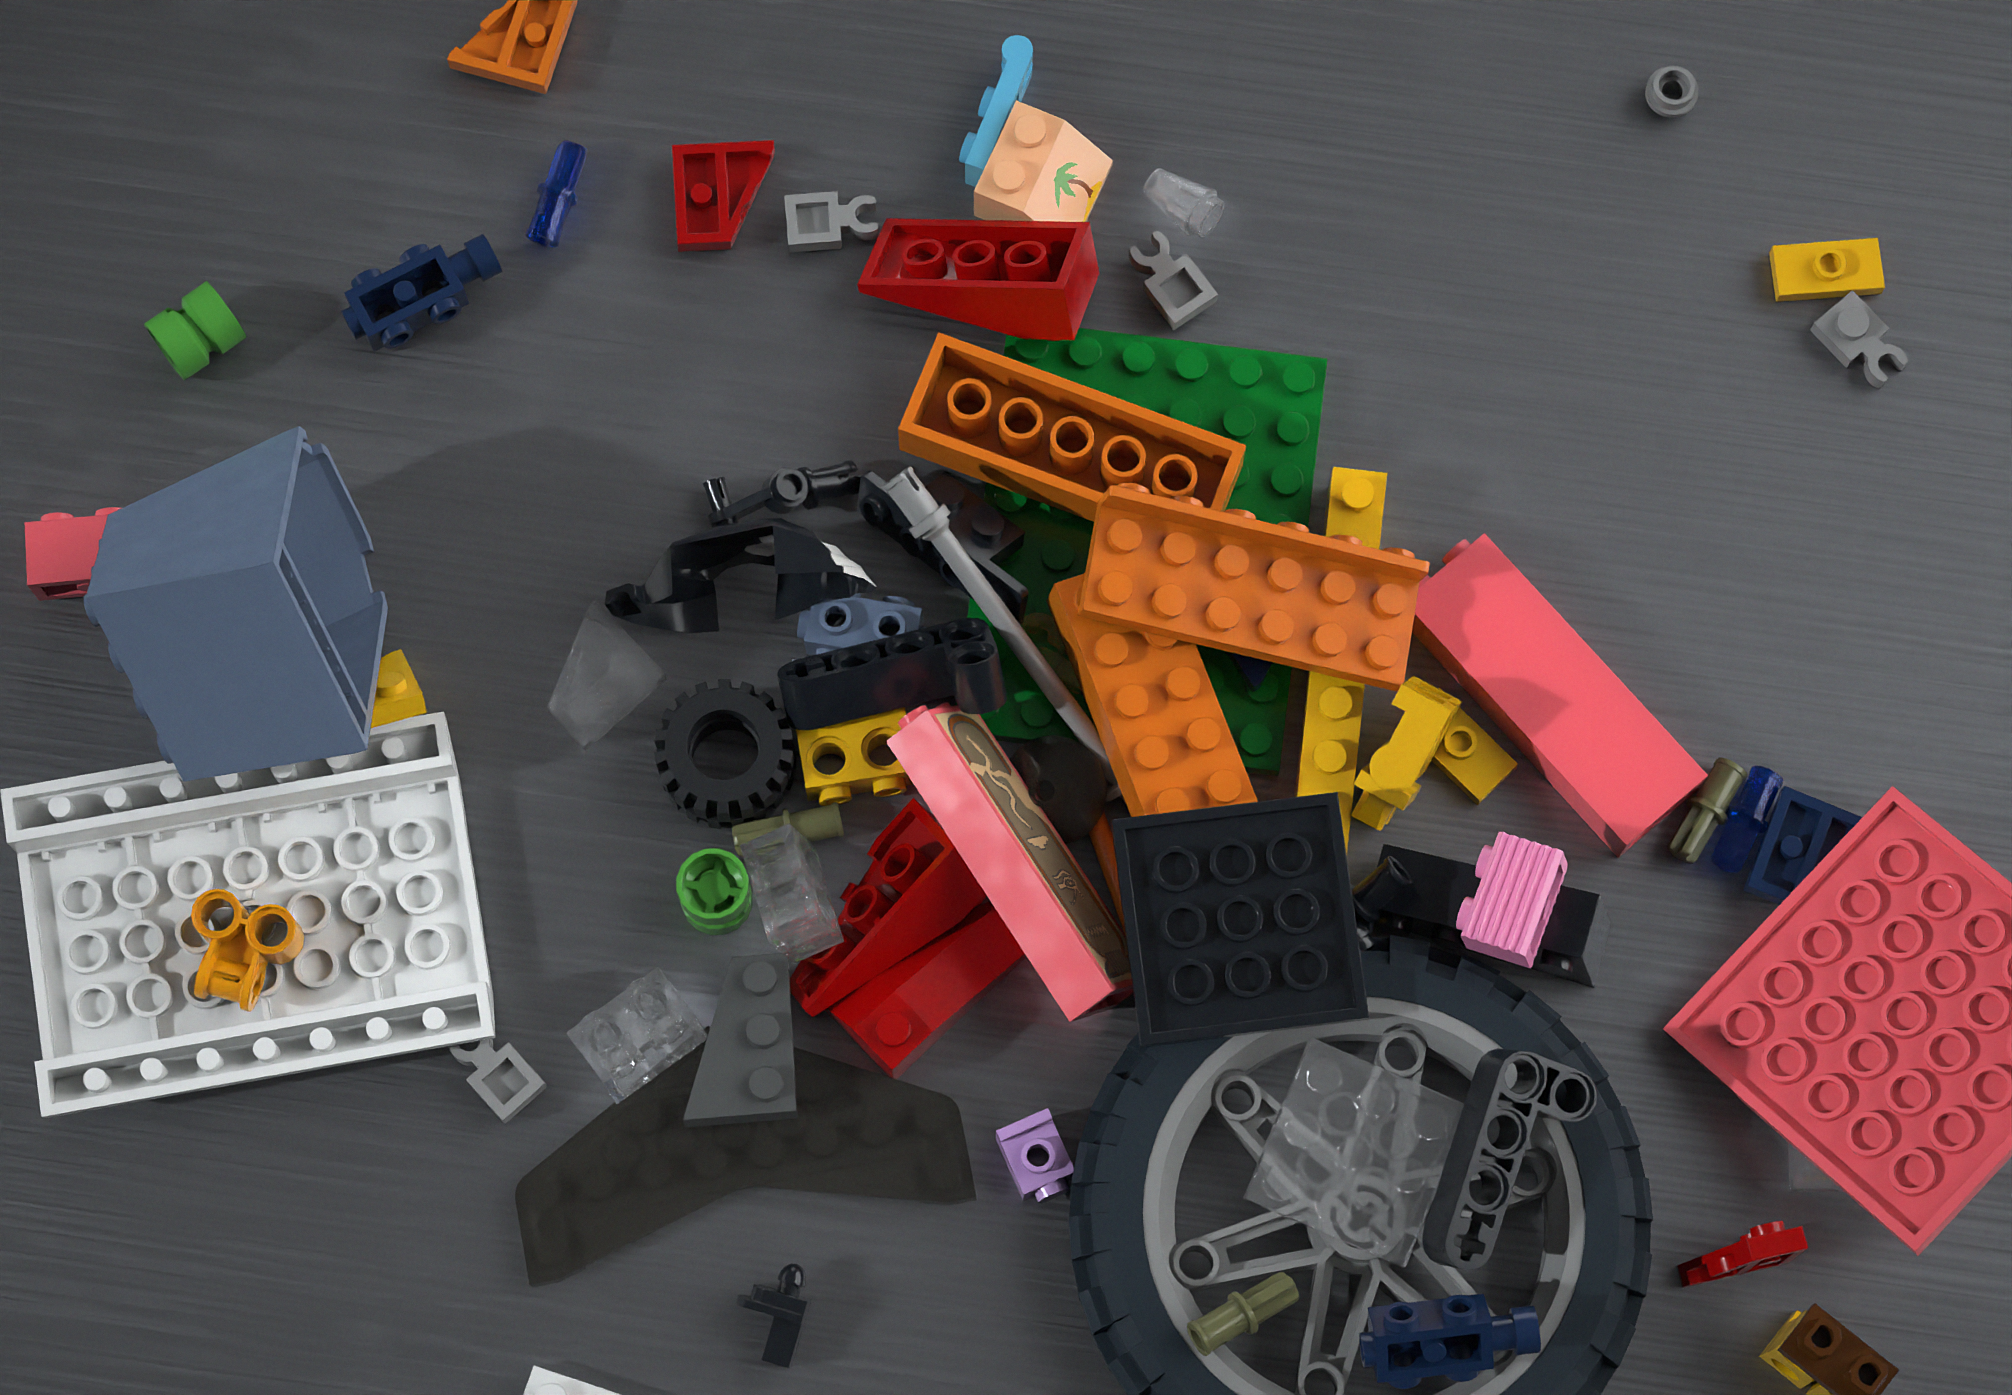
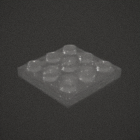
(1355, 1152)

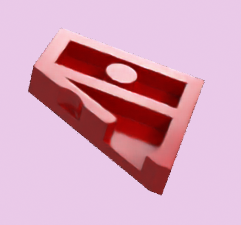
(716, 190)
(1761, 1249)

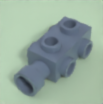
(862, 621)

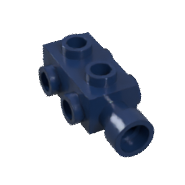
(404, 290)
(1443, 1338)

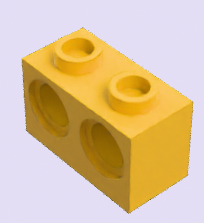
(853, 743)

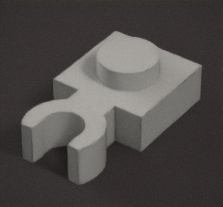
(818, 221)
(1174, 286)
(1854, 333)
(501, 1077)

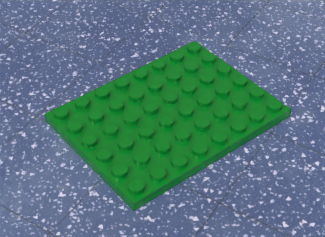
(1235, 392)

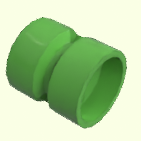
(195, 330)
(714, 891)

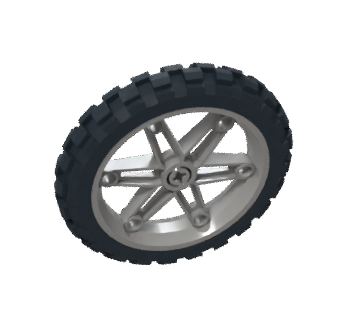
(1435, 1007)

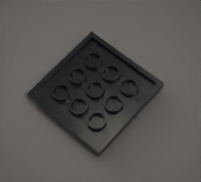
(1239, 919)

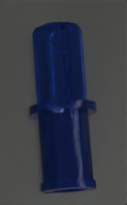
(557, 194)
(1746, 819)

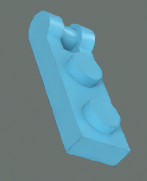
(997, 106)

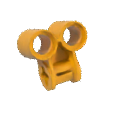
(238, 949)

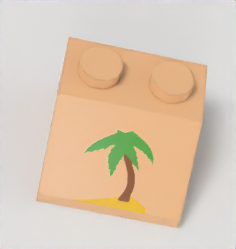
(1040, 171)

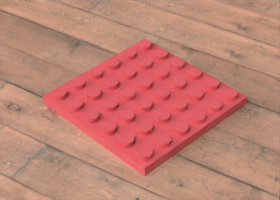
(1876, 1020)

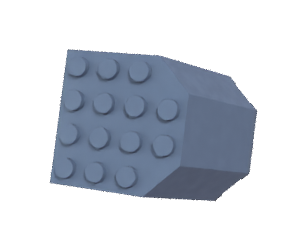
(245, 611)

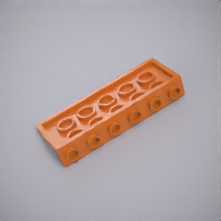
(1251, 586)

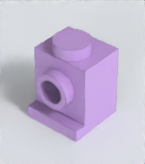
(1030, 1133)

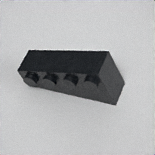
(1430, 908)

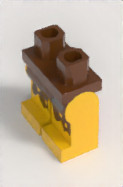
(1824, 1350)

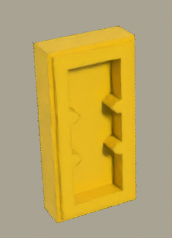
(1826, 269)
(1472, 758)

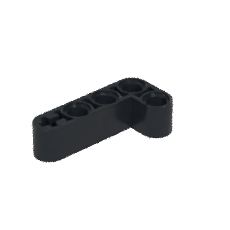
(894, 674)
(1496, 1162)

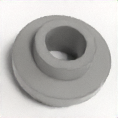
(1678, 79)

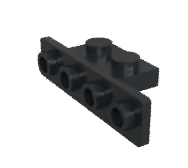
(975, 524)

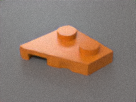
(517, 43)

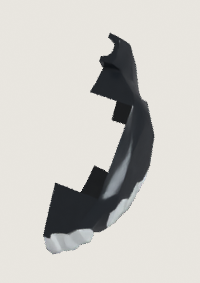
(682, 587)

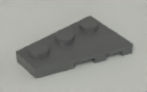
(749, 1048)

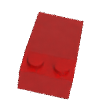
(988, 273)

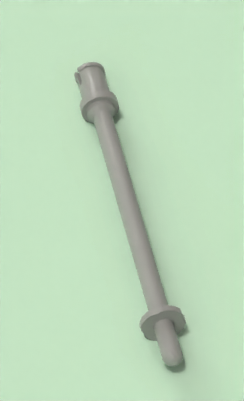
(932, 524)

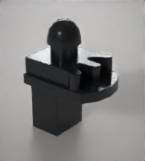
(788, 1312)

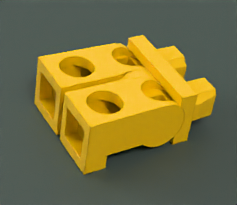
(1404, 758)

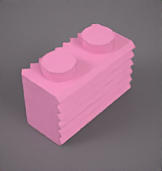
(1512, 899)

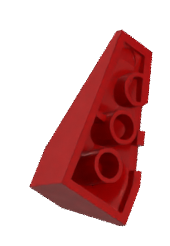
(902, 902)
(928, 991)

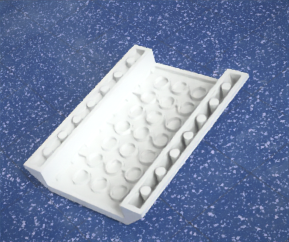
(352, 845)

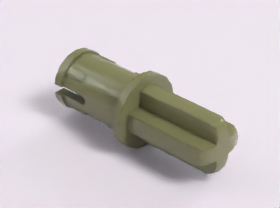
(1706, 810)
(812, 823)
(1242, 1313)

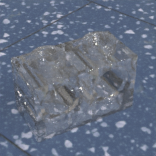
(791, 893)
(641, 1041)

